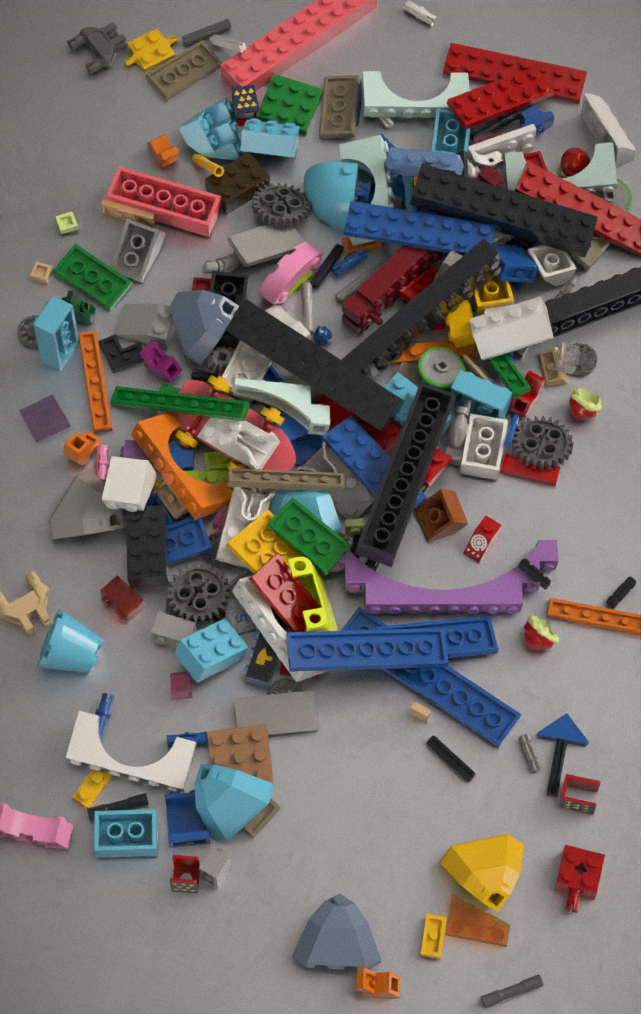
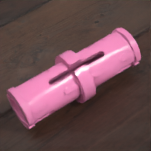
(102, 463)

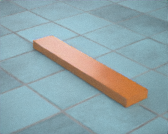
(95, 381)
(594, 616)

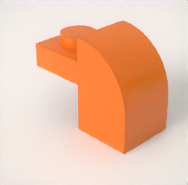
(163, 150)
(80, 447)
(377, 984)

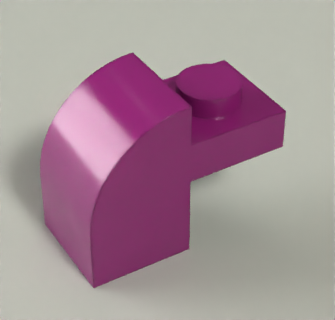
(158, 364)

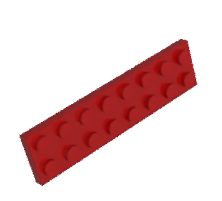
(490, 66)
(612, 222)
(386, 440)

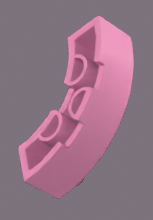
(289, 272)
(29, 828)

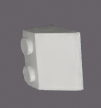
(553, 264)

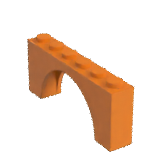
(197, 496)

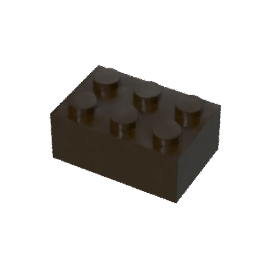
(238, 182)

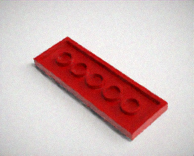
(500, 97)

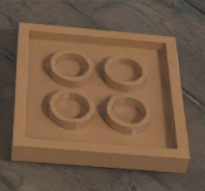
(242, 748)

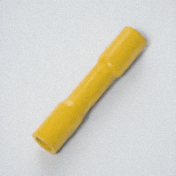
(203, 162)

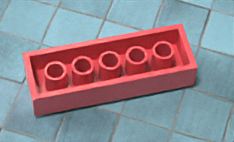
(169, 201)

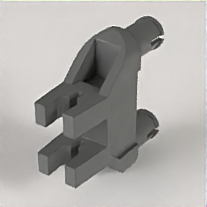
(102, 43)

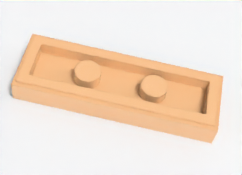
(126, 212)

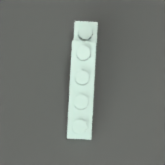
(290, 398)

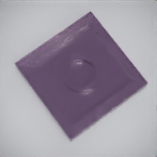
(44, 418)

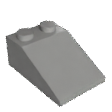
(137, 250)
(146, 323)

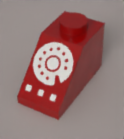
(482, 539)

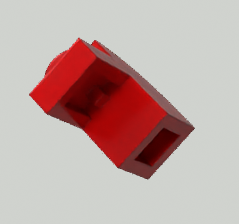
(524, 404)

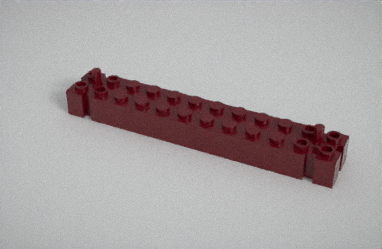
(394, 275)

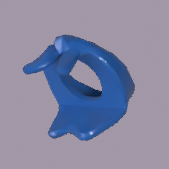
(367, 194)

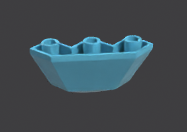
(214, 132)
(316, 502)
(229, 799)

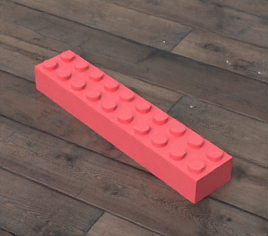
(293, 41)

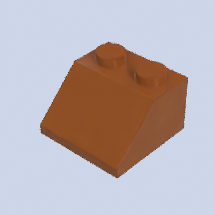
(441, 515)

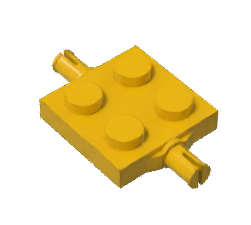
(150, 50)

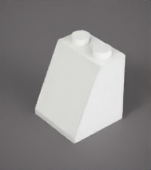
(128, 484)

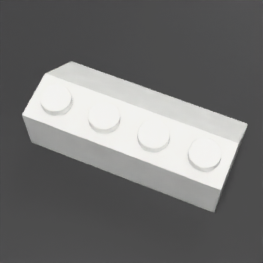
(606, 128)
(511, 328)

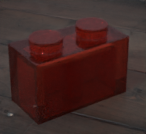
(122, 599)

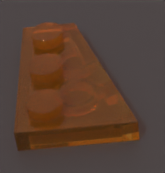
(473, 924)

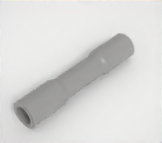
(306, 296)

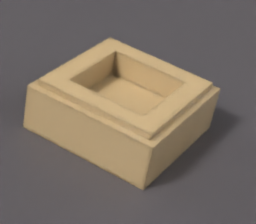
(41, 272)
(420, 712)

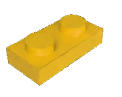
(92, 788)
(433, 936)

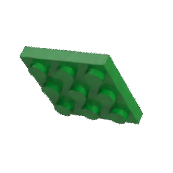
(290, 102)

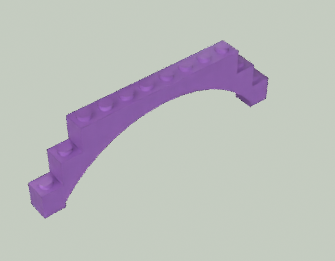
(495, 596)

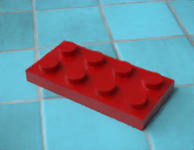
(284, 593)

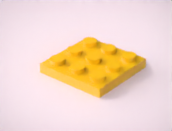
(258, 544)

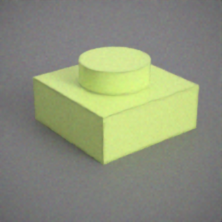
(66, 222)
(354, 526)

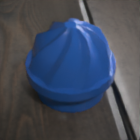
(322, 335)

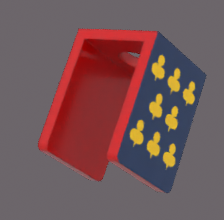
(245, 102)
(580, 783)
(182, 865)

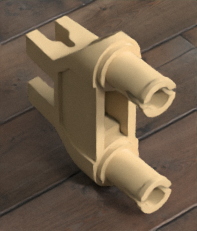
(27, 606)

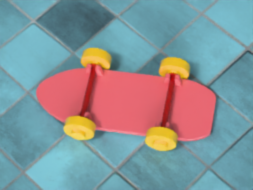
(283, 456)

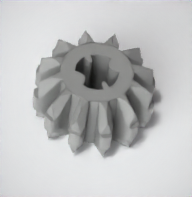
(216, 357)

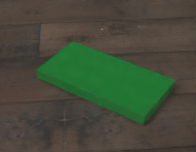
(92, 277)
(309, 536)

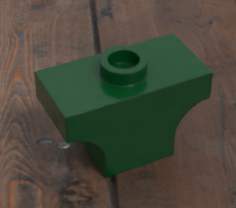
(83, 310)

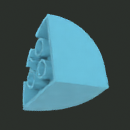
(330, 190)

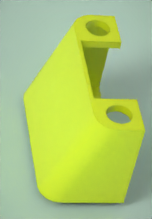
(308, 575)

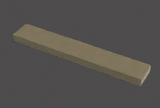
(285, 479)

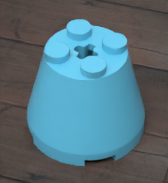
(69, 645)

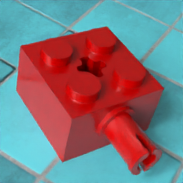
(578, 885)

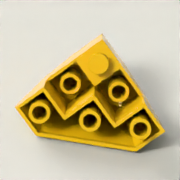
(486, 867)

